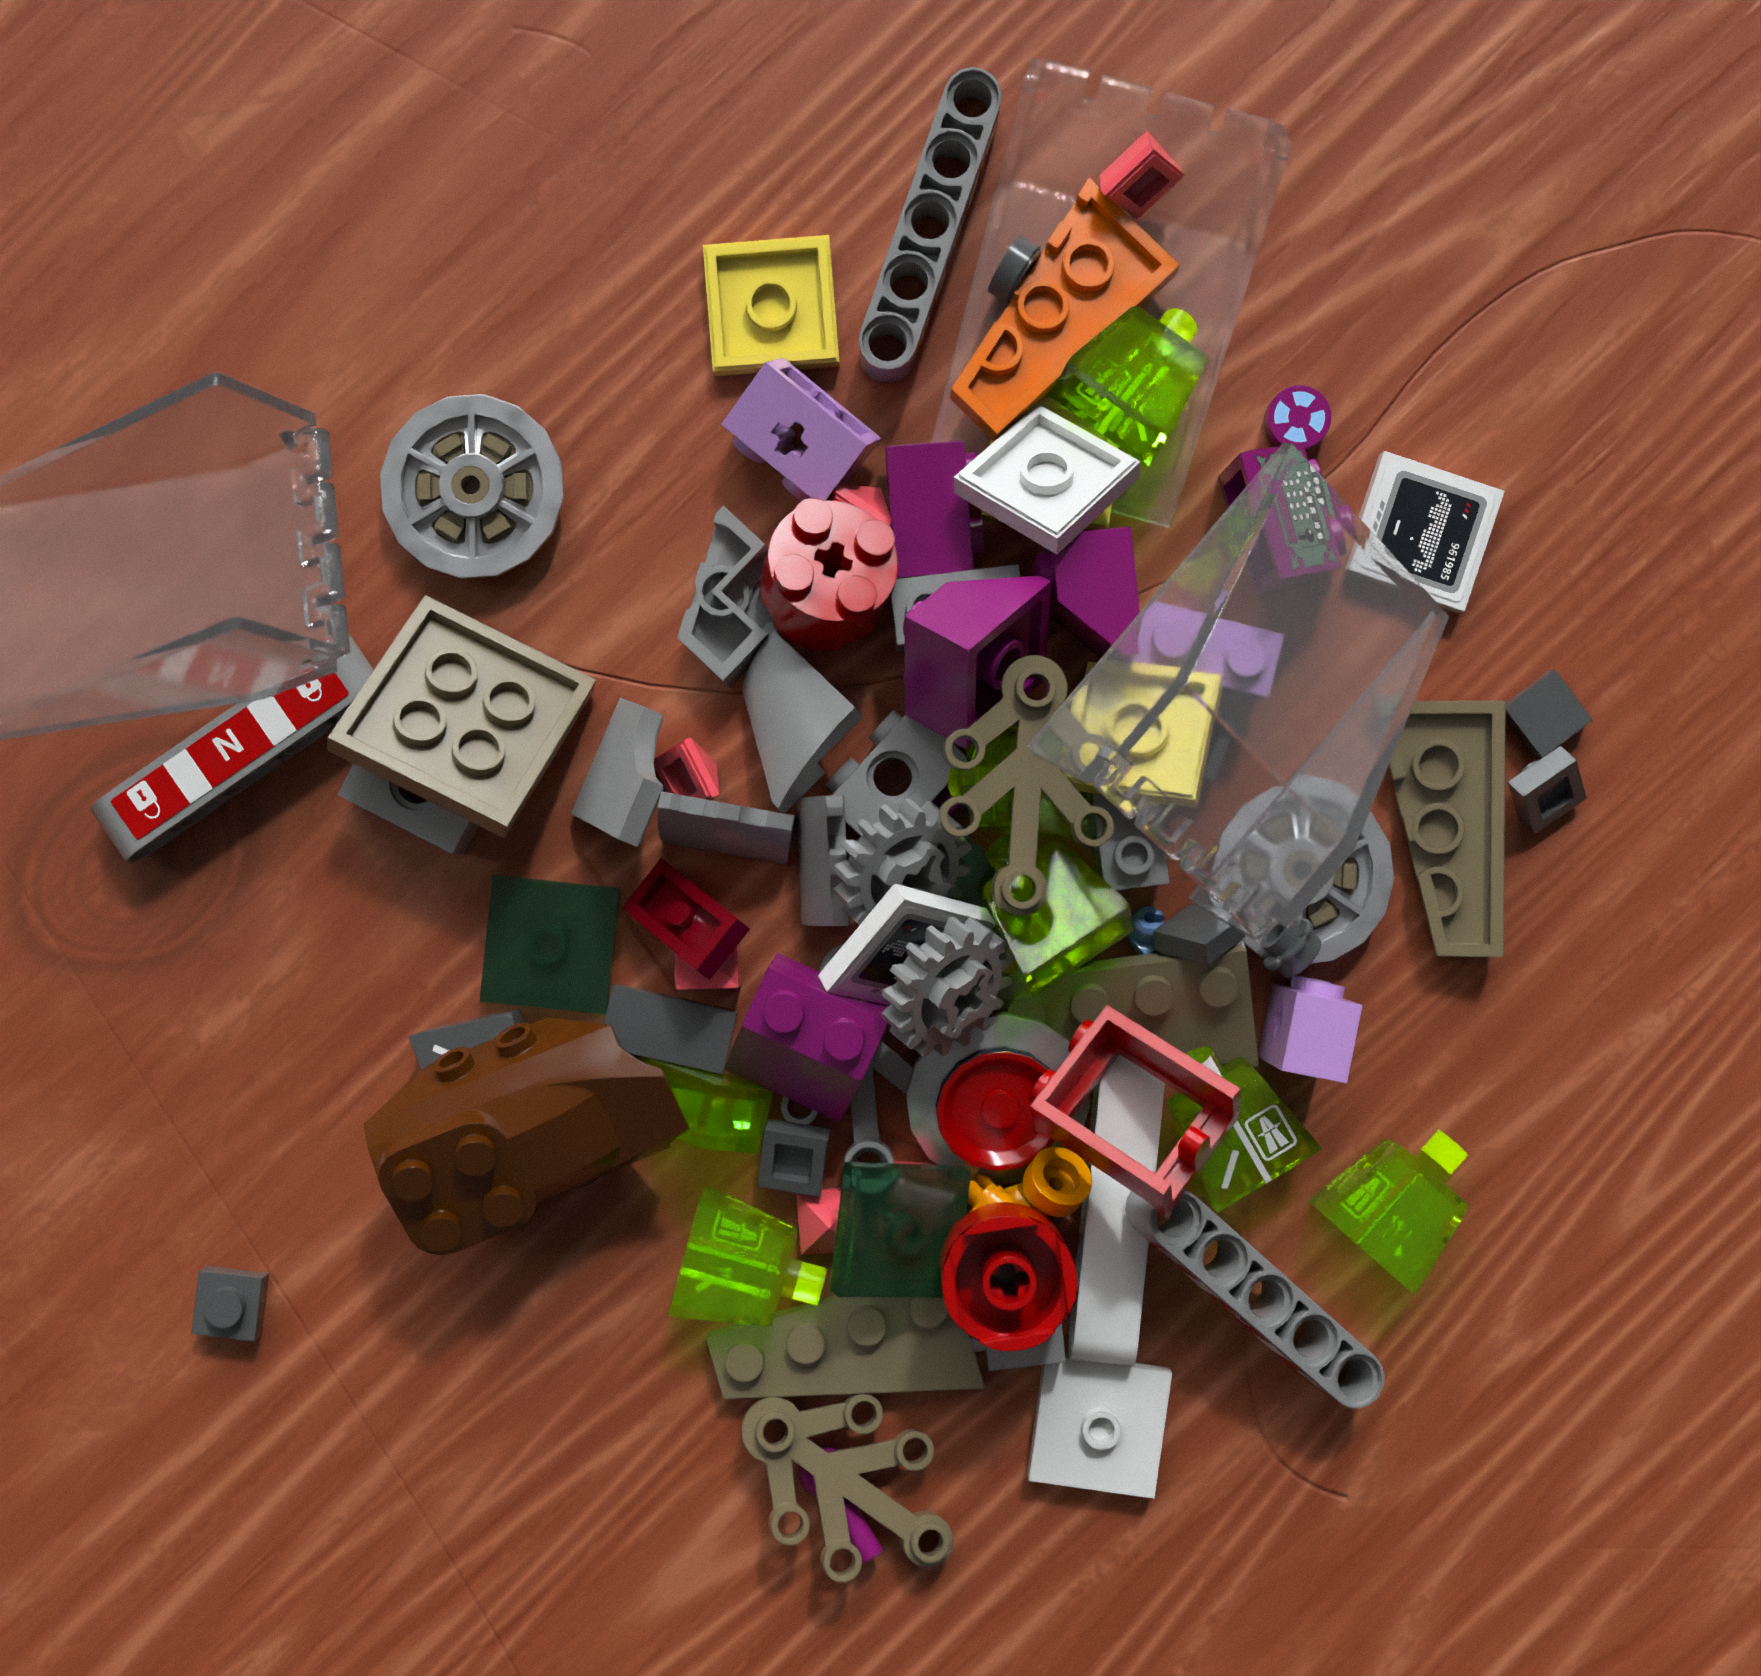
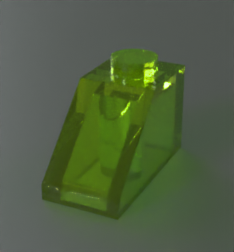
(718, 1107)

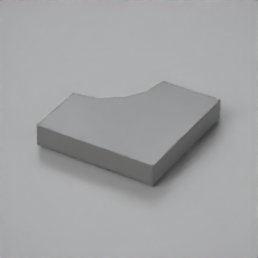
(622, 779)

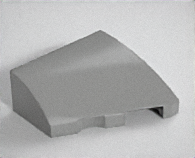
(727, 612)
(793, 718)
(725, 828)
(820, 836)

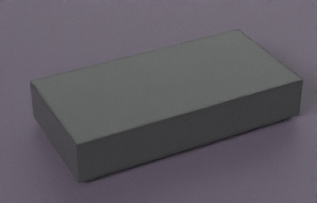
(671, 1028)

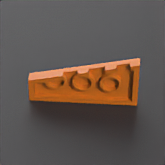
(1080, 284)

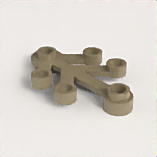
(1027, 778)
(837, 1477)

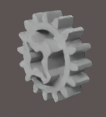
(903, 851)
(947, 986)

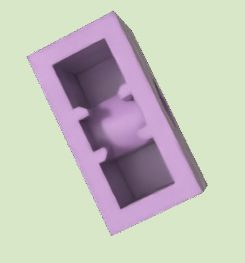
(832, 435)
(1310, 1029)

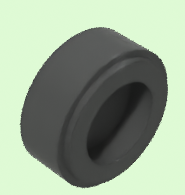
(1013, 267)

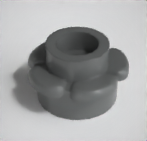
(1290, 948)

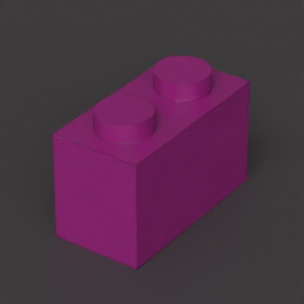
(927, 517)

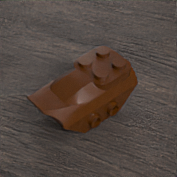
(513, 1126)

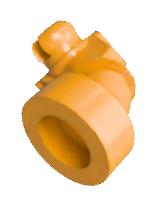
(1052, 1184)

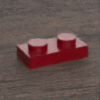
(685, 919)

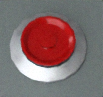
(976, 1098)

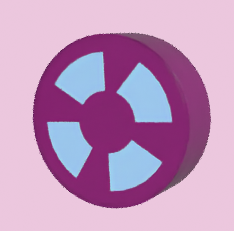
(1297, 417)

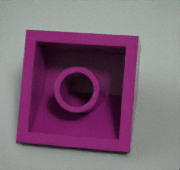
(1092, 586)
(965, 642)
(806, 1039)

